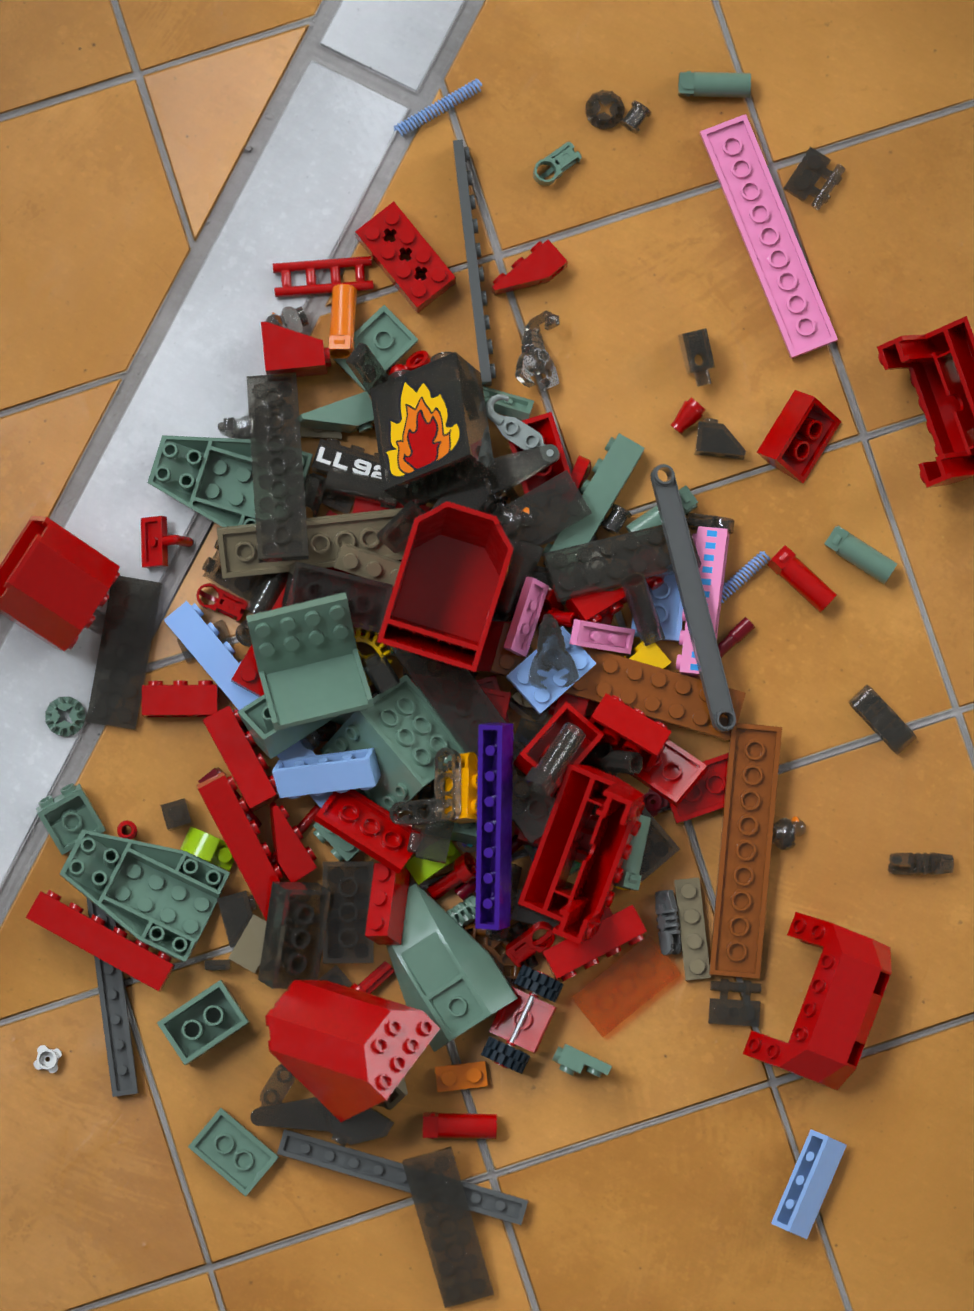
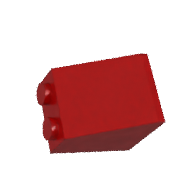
(293, 352)

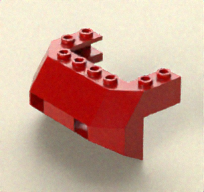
(944, 380)
(591, 840)
(835, 1008)

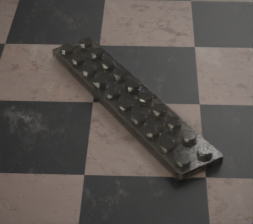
(463, 706)

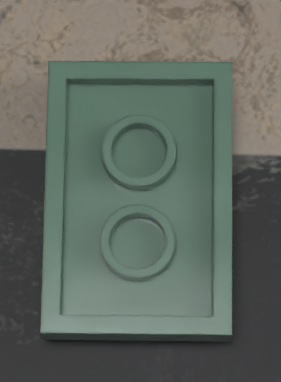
(385, 338)
(233, 1151)

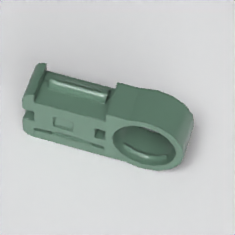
(558, 161)

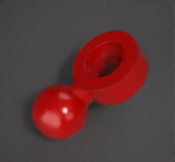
(414, 361)

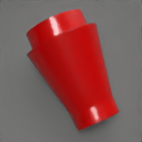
(688, 414)

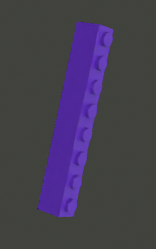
(494, 825)

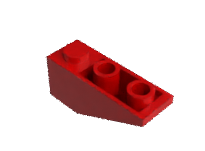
(536, 269)
(288, 850)

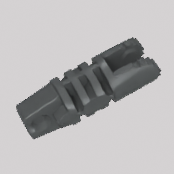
(668, 923)

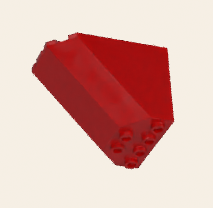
(346, 1043)

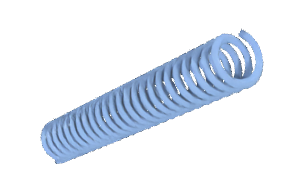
(440, 102)
(743, 571)

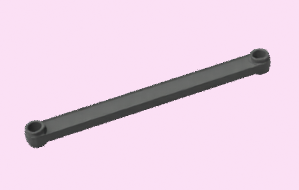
(693, 597)

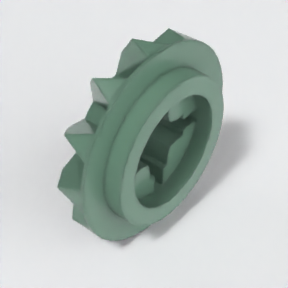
(65, 728)

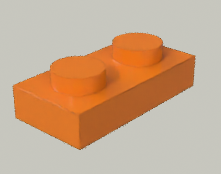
(461, 1076)

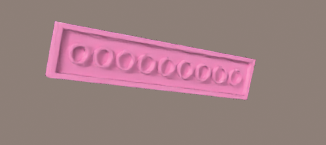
(768, 236)

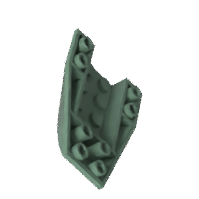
(210, 476)
(147, 888)
(445, 970)

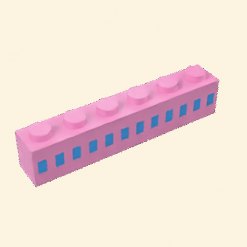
(712, 551)

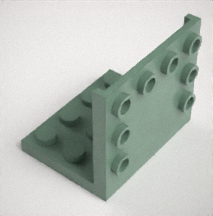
(309, 661)
(405, 741)

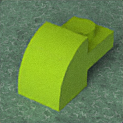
(207, 848)
(425, 869)

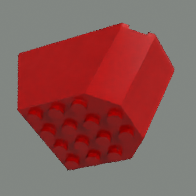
(53, 582)
(448, 585)

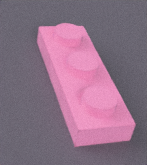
(526, 616)
(602, 636)

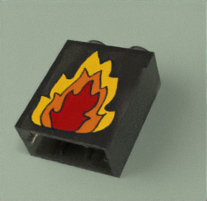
(432, 430)

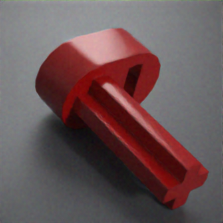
(463, 871)
(375, 979)

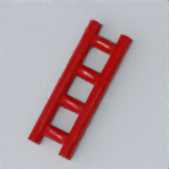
(310, 267)

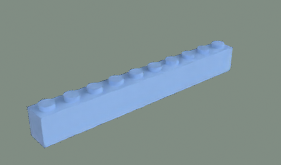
(221, 666)

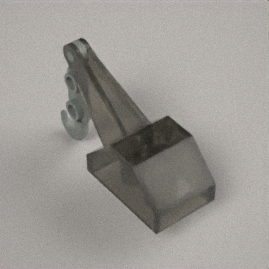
(510, 468)

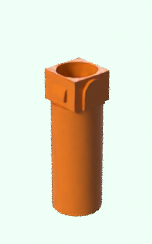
(342, 321)

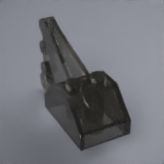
(313, 1115)

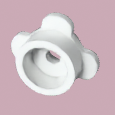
(44, 1052)

